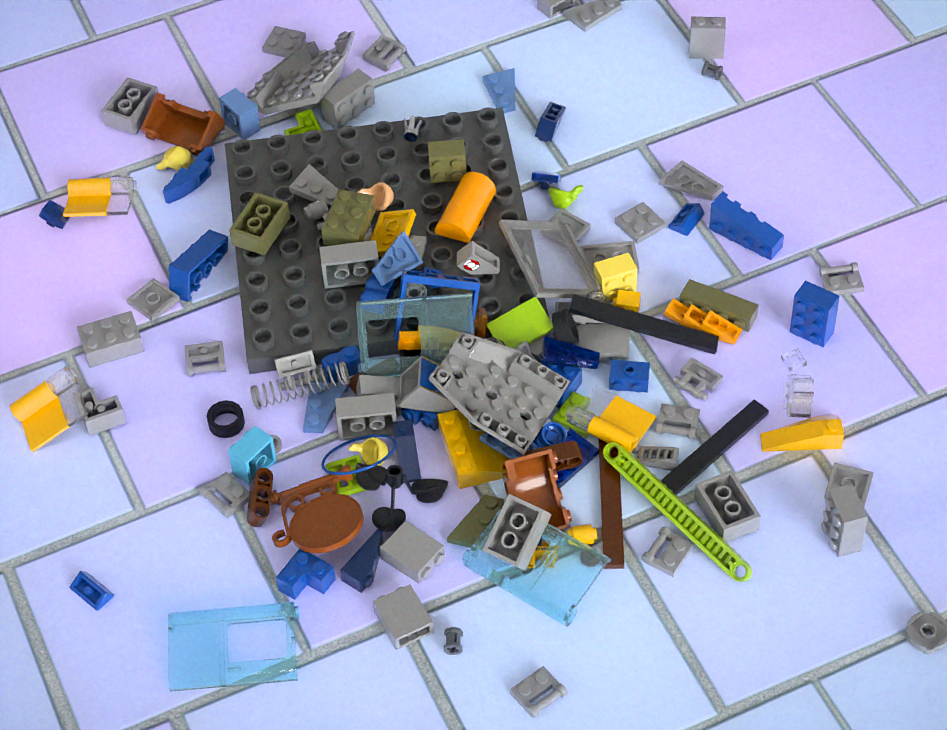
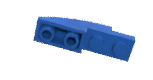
(190, 179)

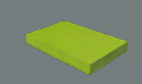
(521, 324)

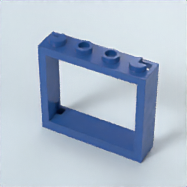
(436, 280)

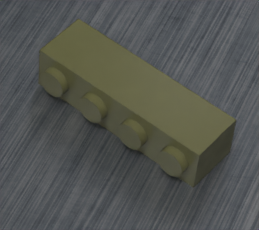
(730, 307)

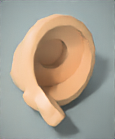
(382, 194)

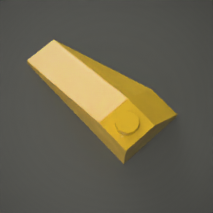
(809, 434)

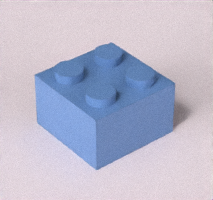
(240, 113)

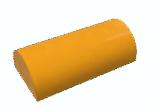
(466, 207)

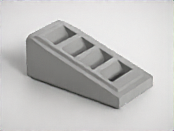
(665, 452)

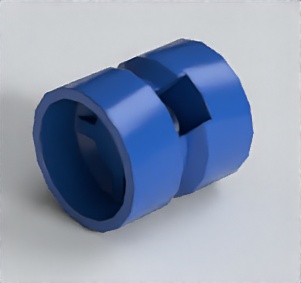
(550, 434)

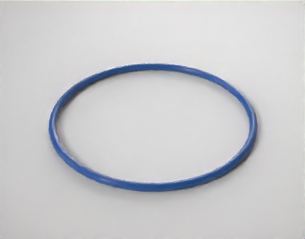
(362, 469)

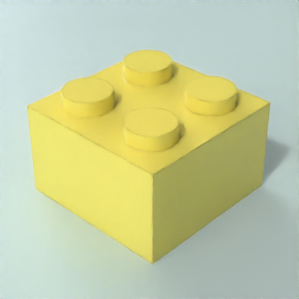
(615, 275)

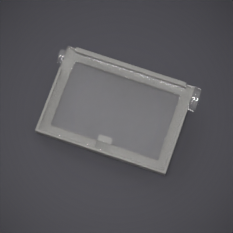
(551, 259)

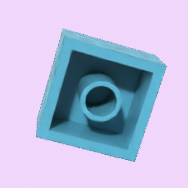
(250, 453)

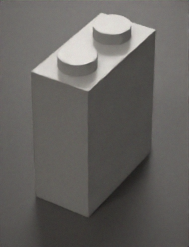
(707, 37)
(412, 552)
(403, 616)

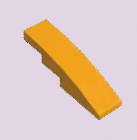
(700, 320)

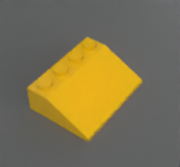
(470, 458)

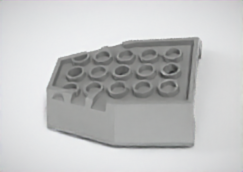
(301, 76)
(511, 377)

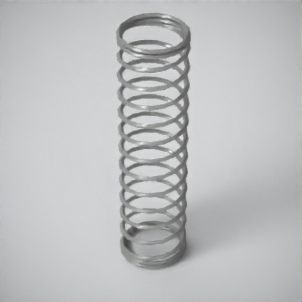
(343, 370)

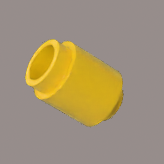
(583, 533)

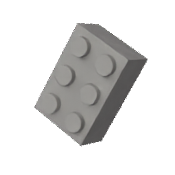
(348, 99)
(129, 106)
(348, 263)
(110, 339)
(365, 415)
(727, 506)
(844, 520)
(517, 532)

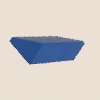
(687, 218)
(91, 590)

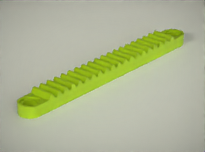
(677, 512)

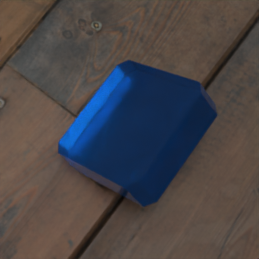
(546, 178)
(53, 215)

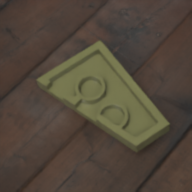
(475, 521)

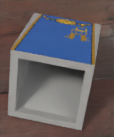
(418, 392)

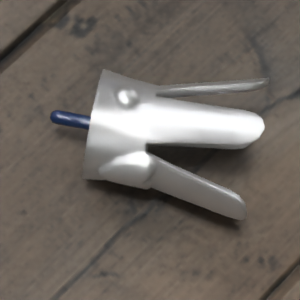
(411, 132)

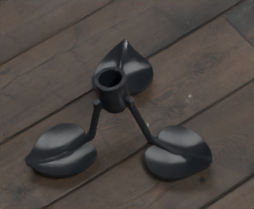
(391, 519)

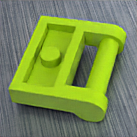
(353, 487)

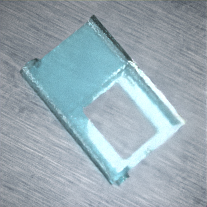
(440, 324)
(556, 580)
(201, 648)

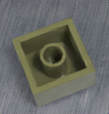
(447, 160)

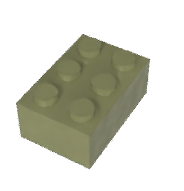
(348, 218)
(259, 223)

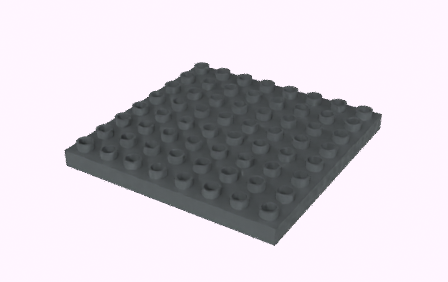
(285, 290)

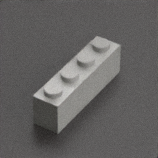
(377, 385)

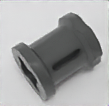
(712, 70)
(453, 641)

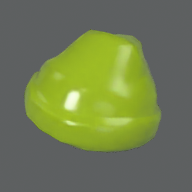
(562, 198)

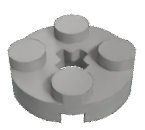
(921, 641)

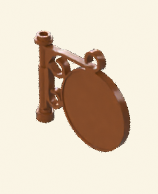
(321, 522)

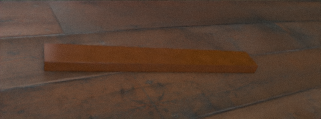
(611, 510)

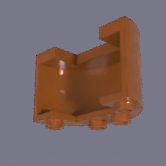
(534, 481)

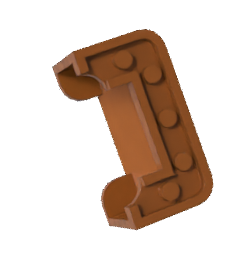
(181, 125)

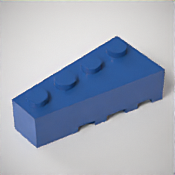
(744, 228)
(196, 263)

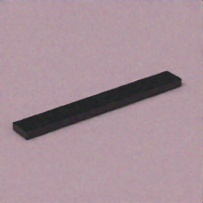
(644, 324)
(715, 446)

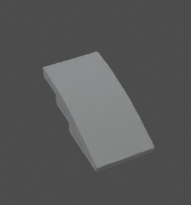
(603, 338)

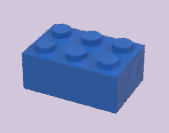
(814, 313)

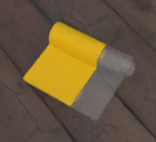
(99, 196)
(50, 408)
(611, 418)

